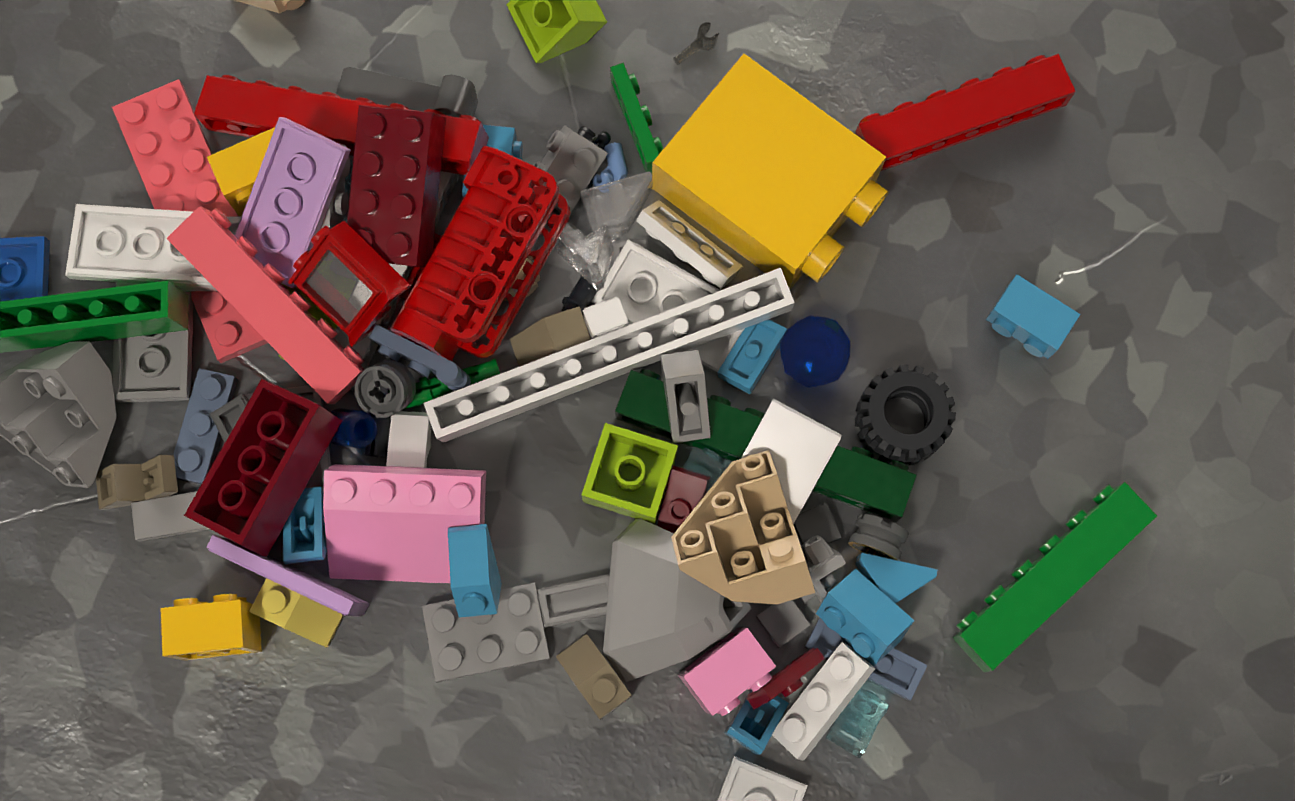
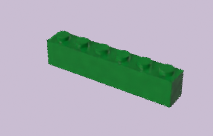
(93, 316)
(1054, 577)

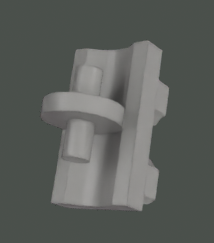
(822, 562)

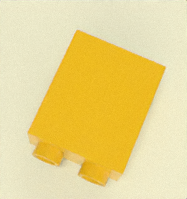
(770, 173)

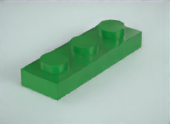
(636, 116)

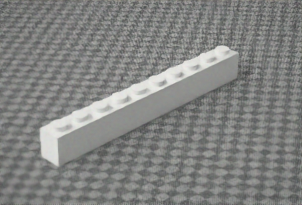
(609, 355)

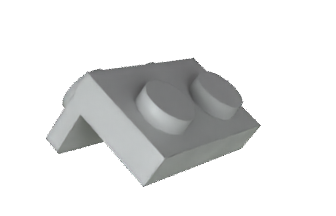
(571, 162)

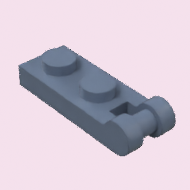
(421, 359)

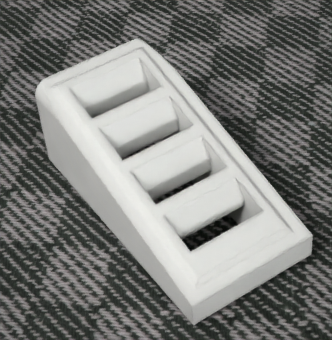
(605, 317)

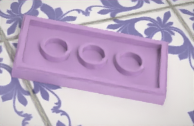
(291, 194)
(289, 577)

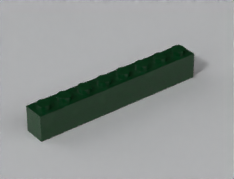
(847, 477)

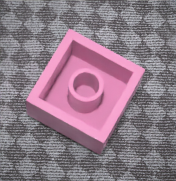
(727, 672)

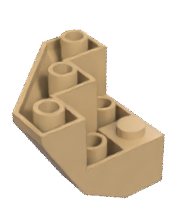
(744, 537)

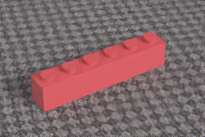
(266, 304)

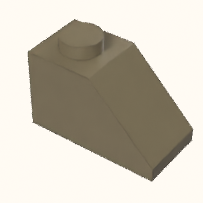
(593, 676)

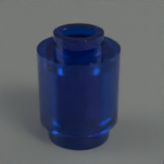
(356, 428)

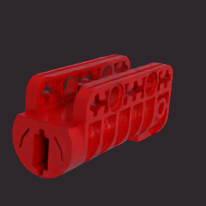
(483, 256)

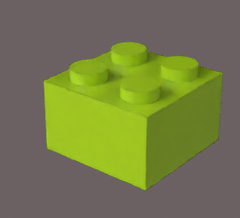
(629, 473)

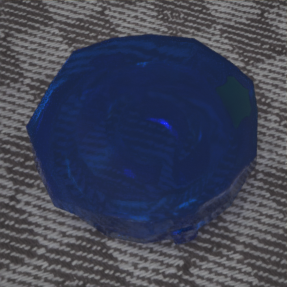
(815, 351)

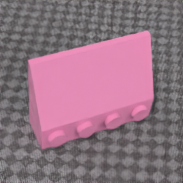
(397, 520)

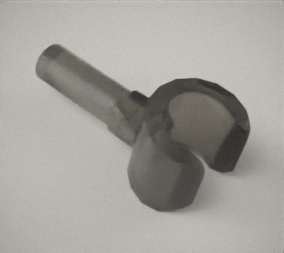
(701, 42)

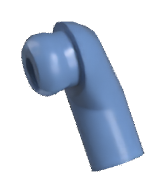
(616, 166)

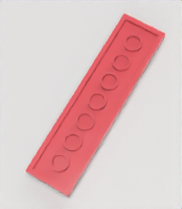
(178, 177)

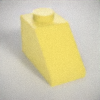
(296, 613)

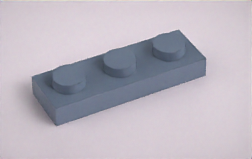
(199, 436)
(894, 672)

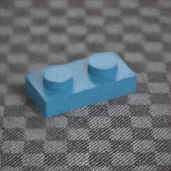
(751, 355)

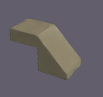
(550, 336)
(129, 483)

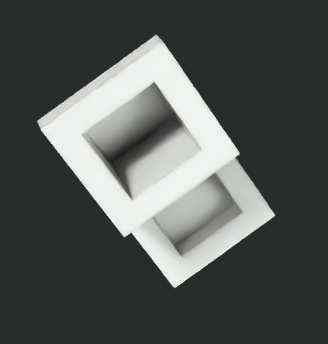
(409, 440)

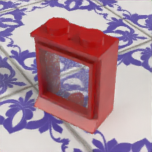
(347, 280)

